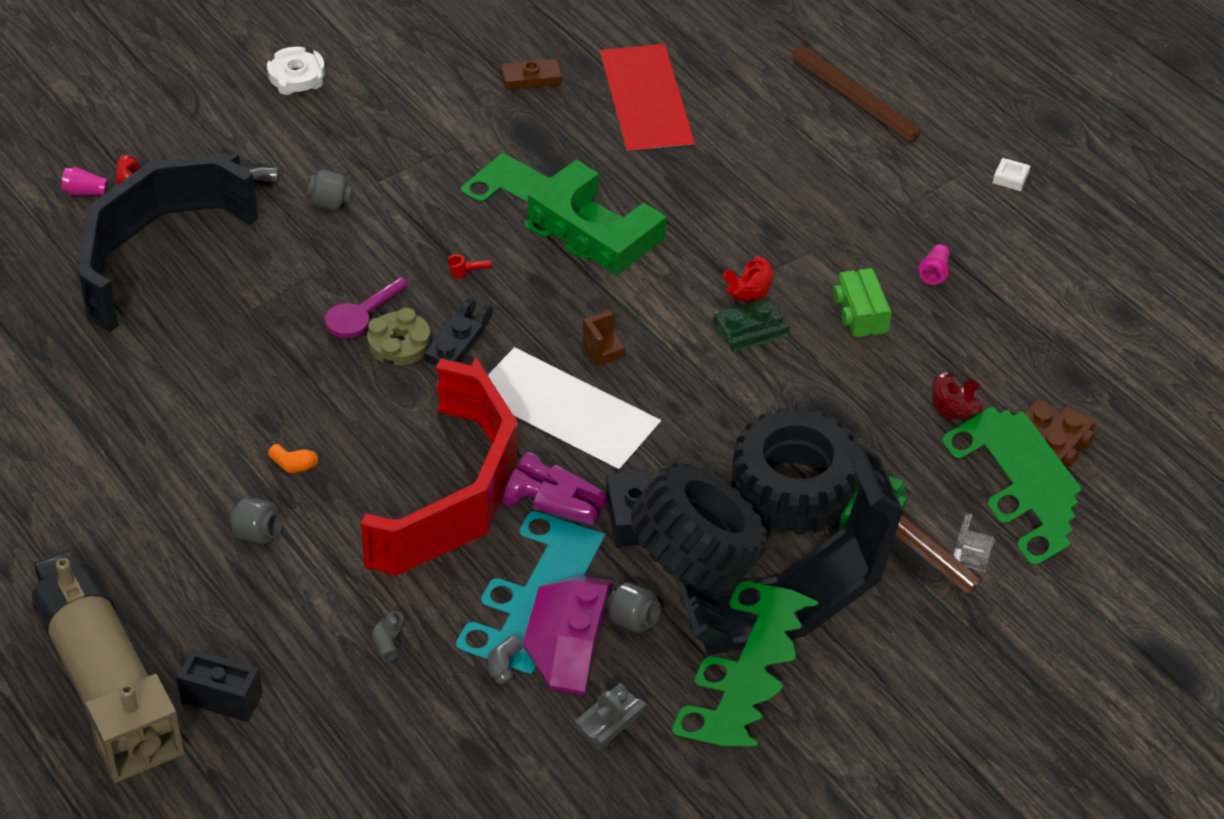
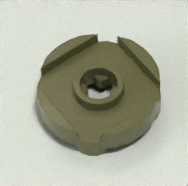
(401, 323)

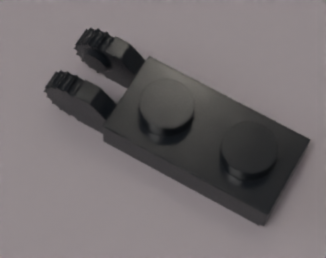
(459, 334)

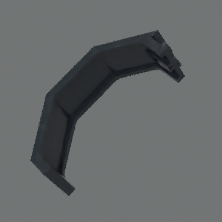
(141, 199)
(830, 574)

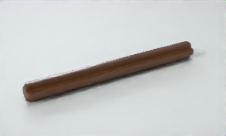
(857, 93)

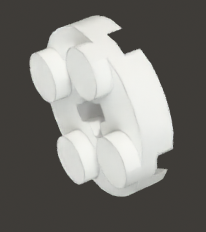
(309, 72)

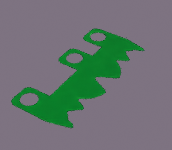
(747, 679)

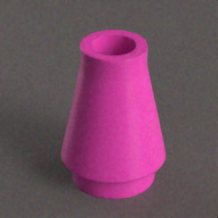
(81, 182)
(934, 266)

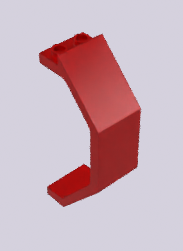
(468, 513)

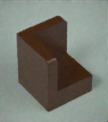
(601, 340)

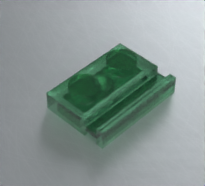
(751, 324)

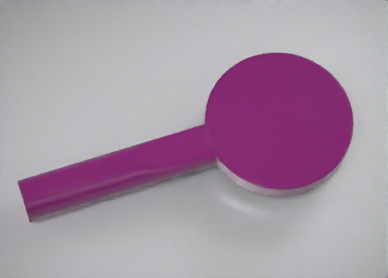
(352, 320)

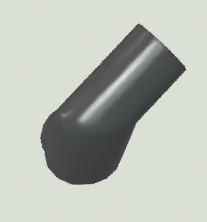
(265, 174)
(385, 634)
(499, 662)

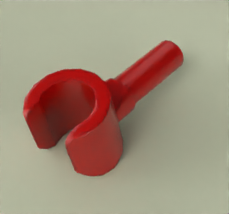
(460, 267)

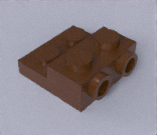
(1063, 431)

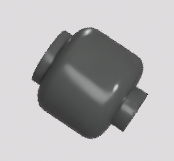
(328, 190)
(256, 521)
(634, 607)

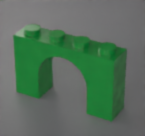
(609, 244)

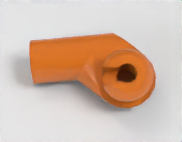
(293, 461)

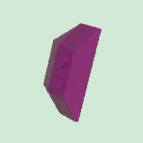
(567, 630)

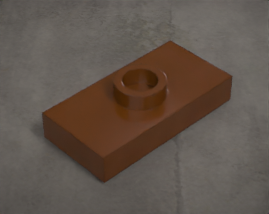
(531, 74)

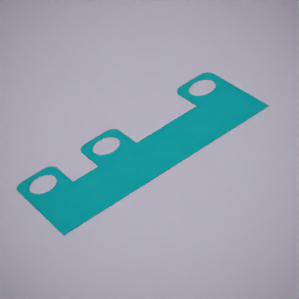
(566, 556)

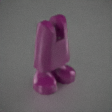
(558, 494)

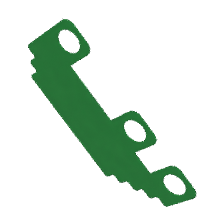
(1033, 467)

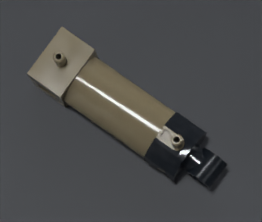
(126, 708)

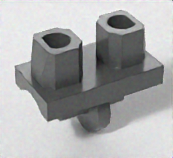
(609, 716)

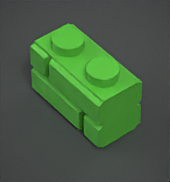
(862, 303)

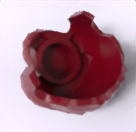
(954, 401)

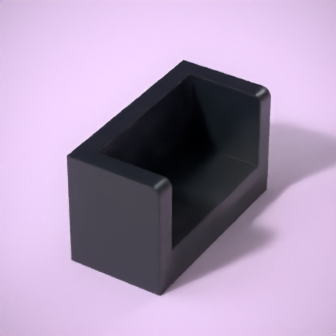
(219, 685)

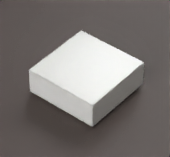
(1011, 174)

